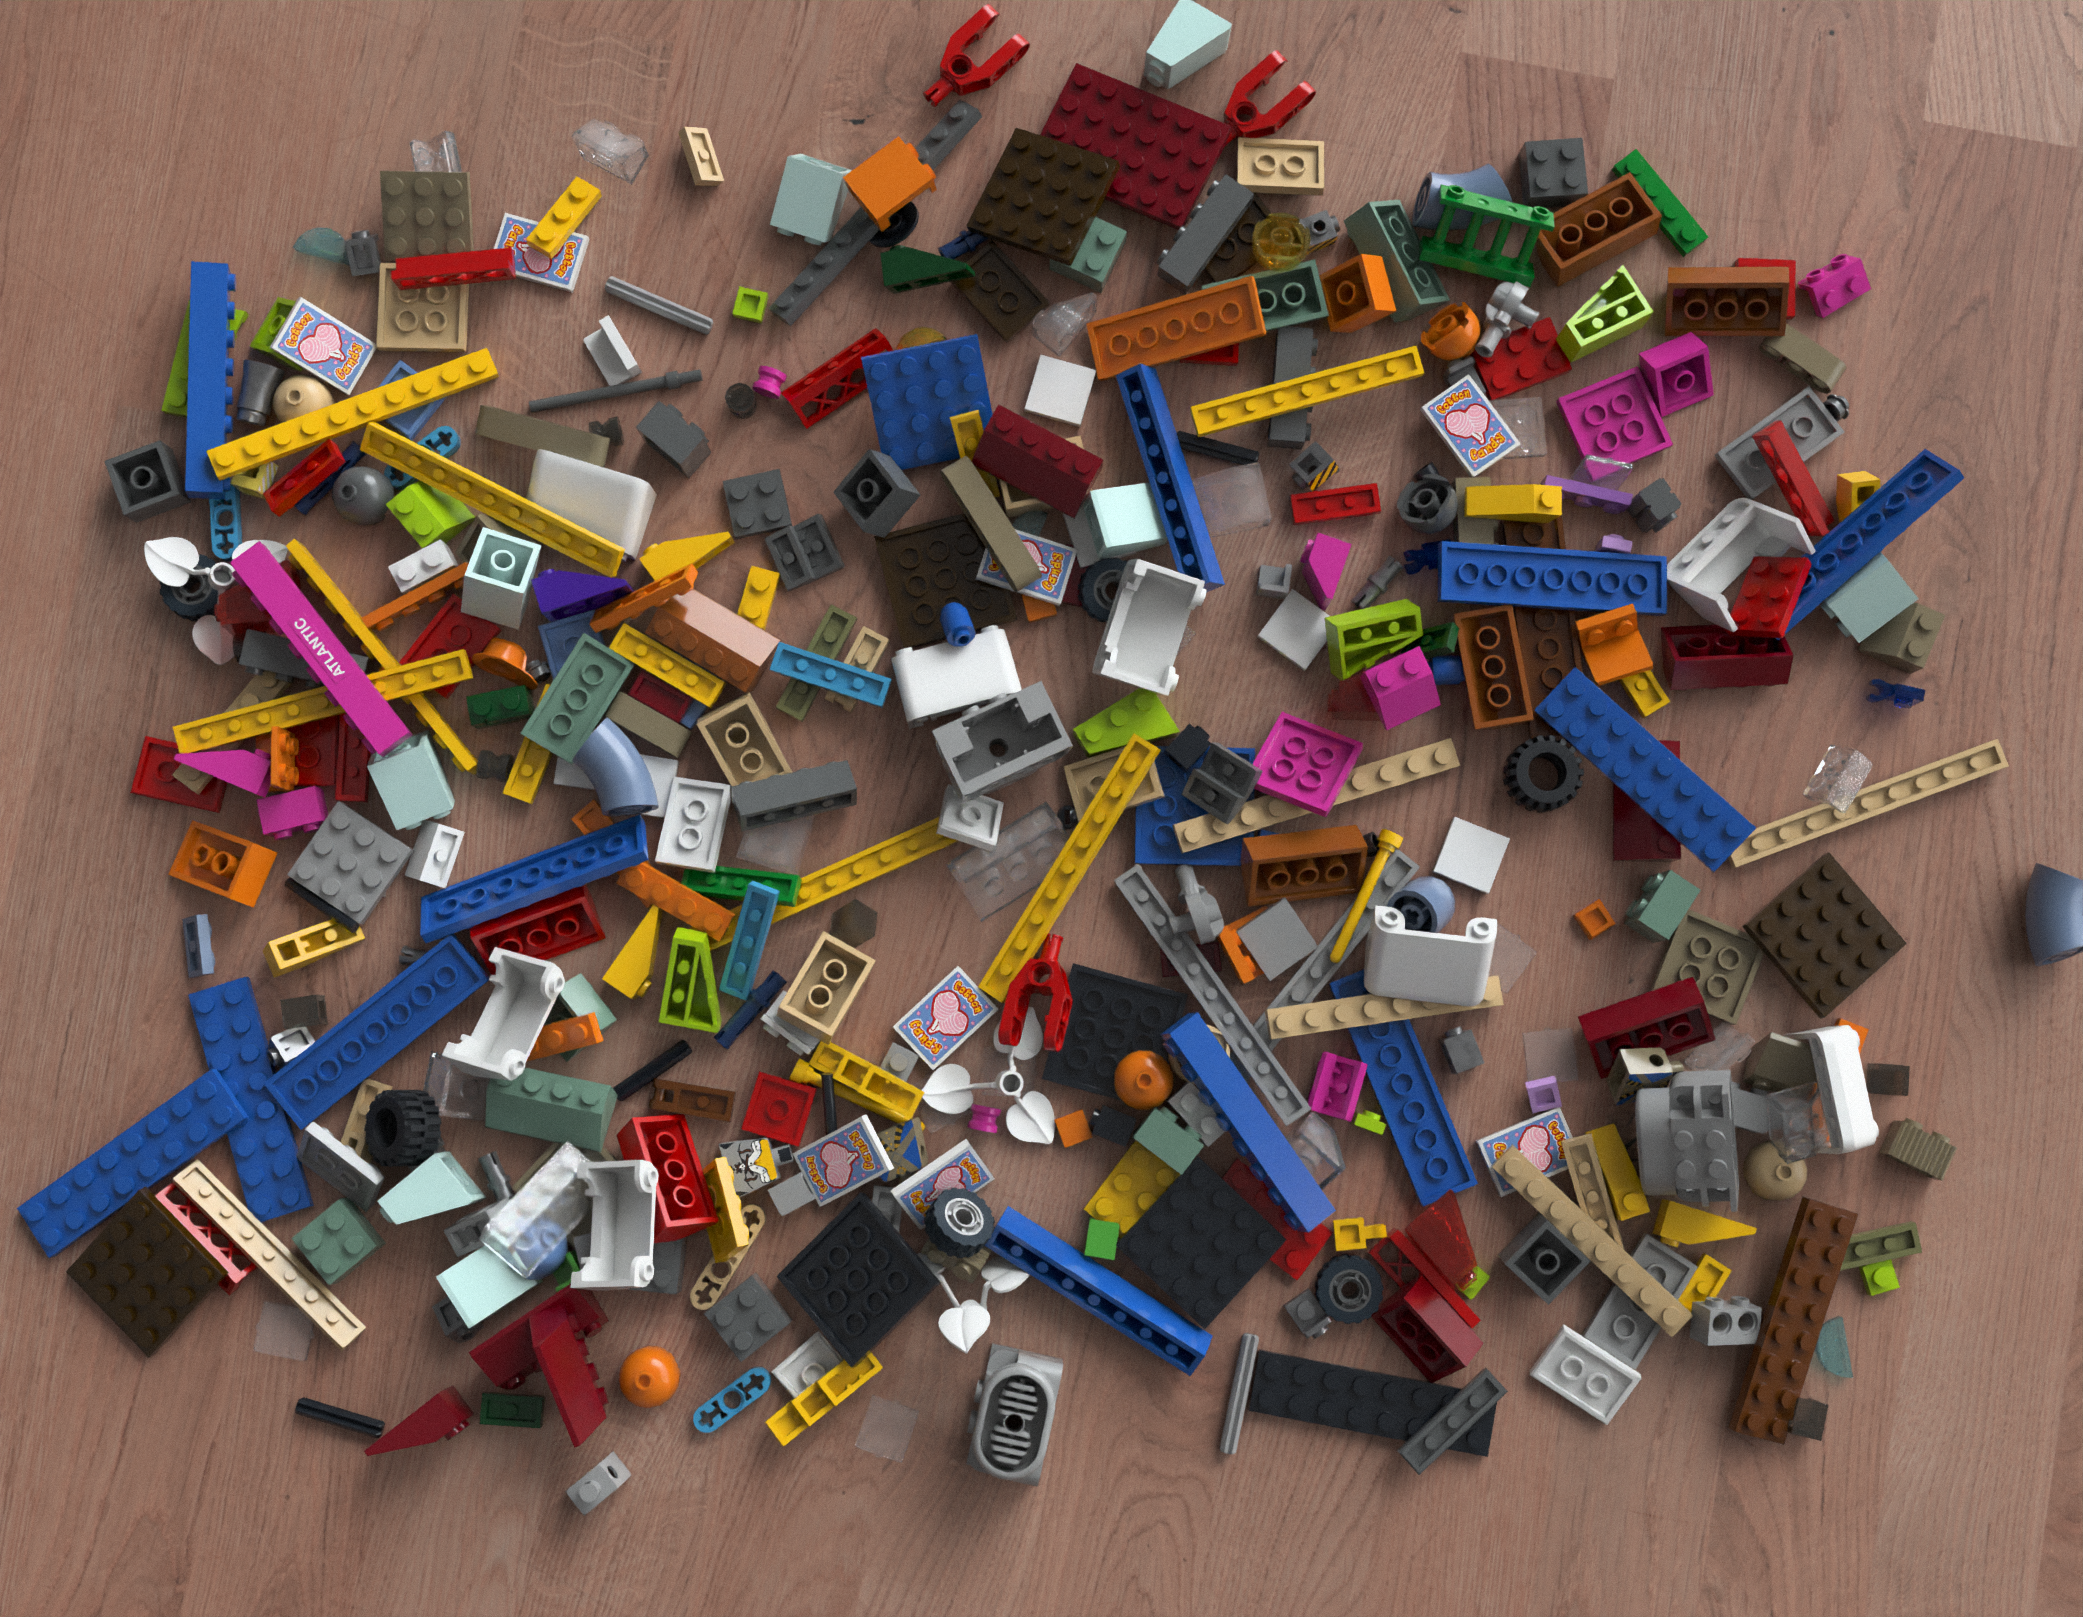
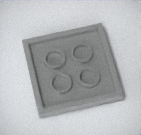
(350, 862)

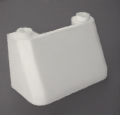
(593, 498)
(1147, 626)
(954, 678)
(1427, 963)
(511, 1017)
(620, 1225)

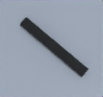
(322, 905)
(829, 1102)

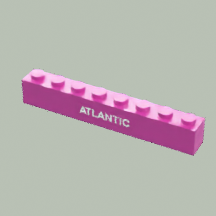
(320, 648)

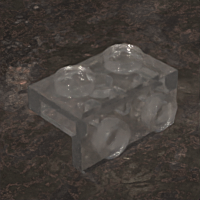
(436, 154)
(1838, 777)
(1722, 1052)

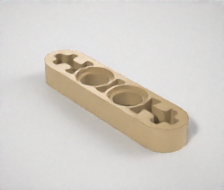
(733, 1263)

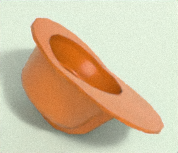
(505, 660)

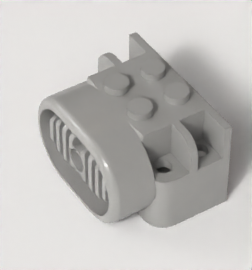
(1019, 723)
(1689, 1138)
(1019, 1385)

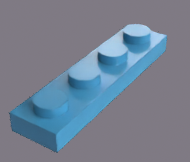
(830, 674)
(749, 940)

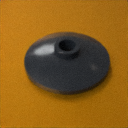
(902, 225)

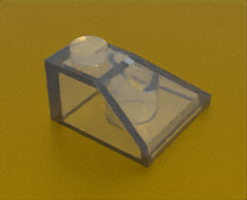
(1064, 322)
(1317, 1149)

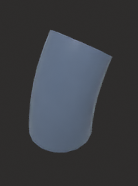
(1482, 181)
(616, 772)
(1425, 904)
(2054, 915)

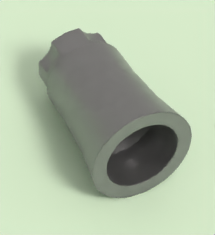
(257, 391)

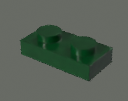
(1436, 640)
(512, 1410)

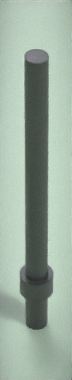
(672, 380)

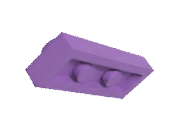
(1588, 495)

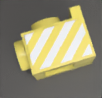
(256, 480)

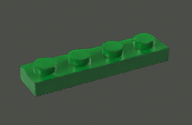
(1675, 220)
(733, 883)

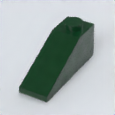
(914, 269)

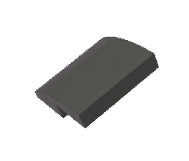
(804, 552)
(1222, 783)

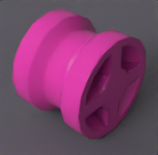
(769, 382)
(984, 1118)

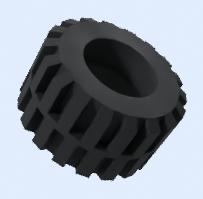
(1564, 762)
(402, 1127)

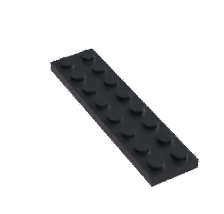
(1356, 1399)

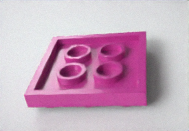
(1615, 419)
(1305, 763)

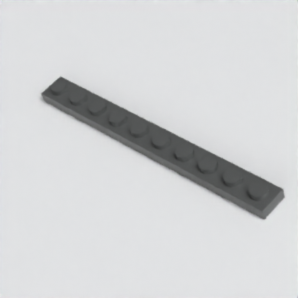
(860, 227)

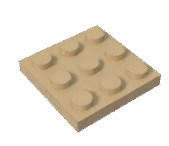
(421, 318)

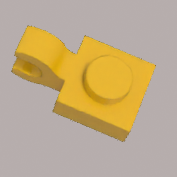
(1352, 1233)

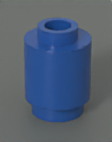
(957, 624)
(1447, 669)

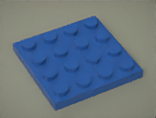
(919, 391)
(1154, 820)

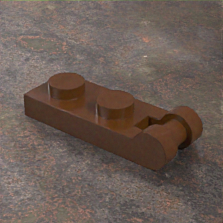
(693, 1100)

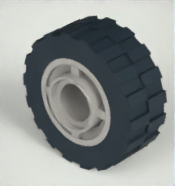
(959, 1223)

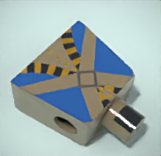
(1640, 1069)
(905, 1149)

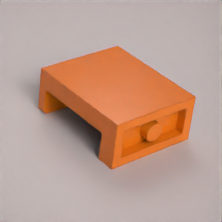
(889, 181)

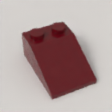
(438, 1418)

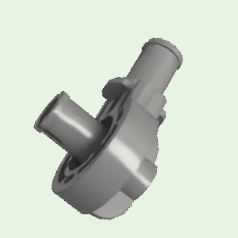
(1500, 309)
(1203, 908)

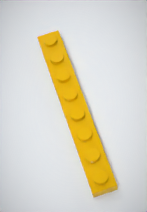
(1307, 391)

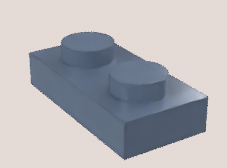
(198, 946)

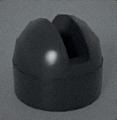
(1430, 468)
(1073, 817)
(1371, 841)

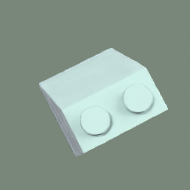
(1185, 44)
(809, 198)
(1124, 520)
(499, 578)
(1869, 599)
(412, 782)
(429, 1190)
(483, 1285)

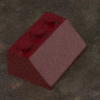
(1427, 1330)

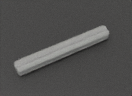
(659, 305)
(1239, 1393)

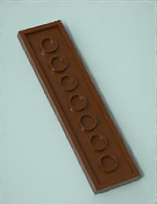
(1545, 635)
(1793, 1320)

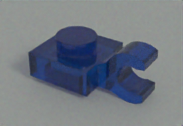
(1426, 556)
(1902, 695)

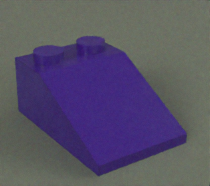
(572, 593)

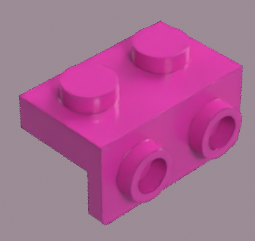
(1835, 284)
(1337, 1086)

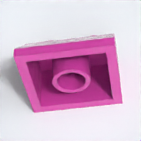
(1677, 373)
(1323, 566)
(1401, 688)

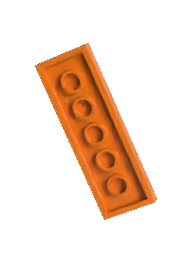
(1177, 328)

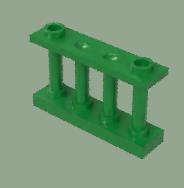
(1489, 262)

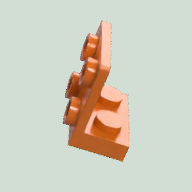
(1613, 645)
(283, 748)
(1236, 952)

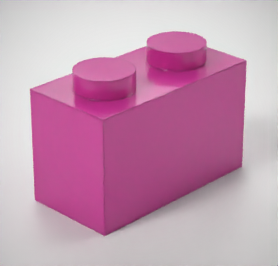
(292, 812)

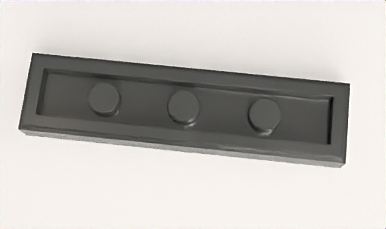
(1452, 1421)

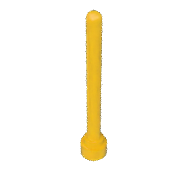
(1387, 844)
(804, 1073)

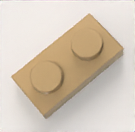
(701, 156)

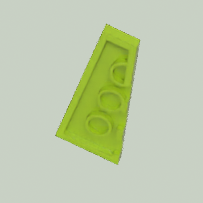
(177, 390)

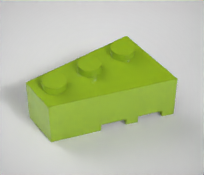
(1606, 317)
(1368, 634)
(1113, 727)
(690, 984)

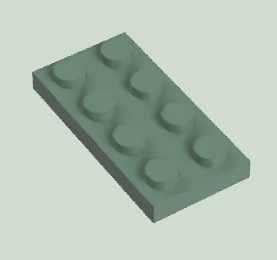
(577, 698)

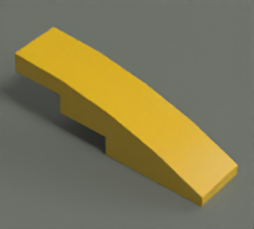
(867, 1078)
(820, 1398)

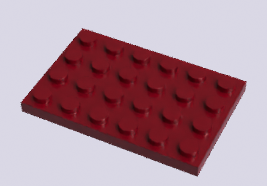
(1159, 144)

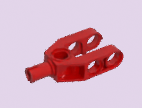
(976, 77)
(1269, 123)
(1025, 985)

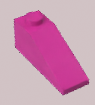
(235, 767)

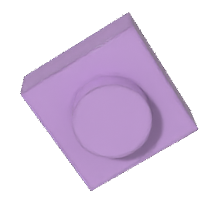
(1614, 544)
(1543, 1094)

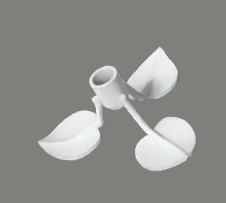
(173, 561)
(1027, 1120)
(970, 1320)

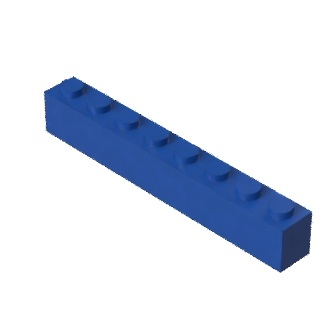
(208, 375)
(1169, 475)
(1247, 1122)
(1099, 1291)

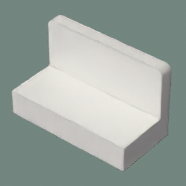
(611, 353)
(434, 853)

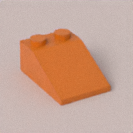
(223, 863)

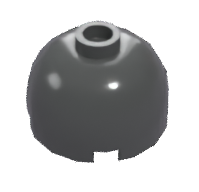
(362, 495)
(1428, 504)

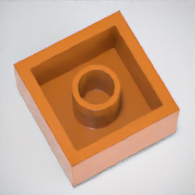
(1357, 293)

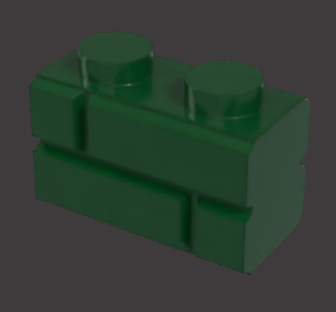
(500, 707)

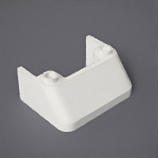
(1727, 549)
(1841, 1088)

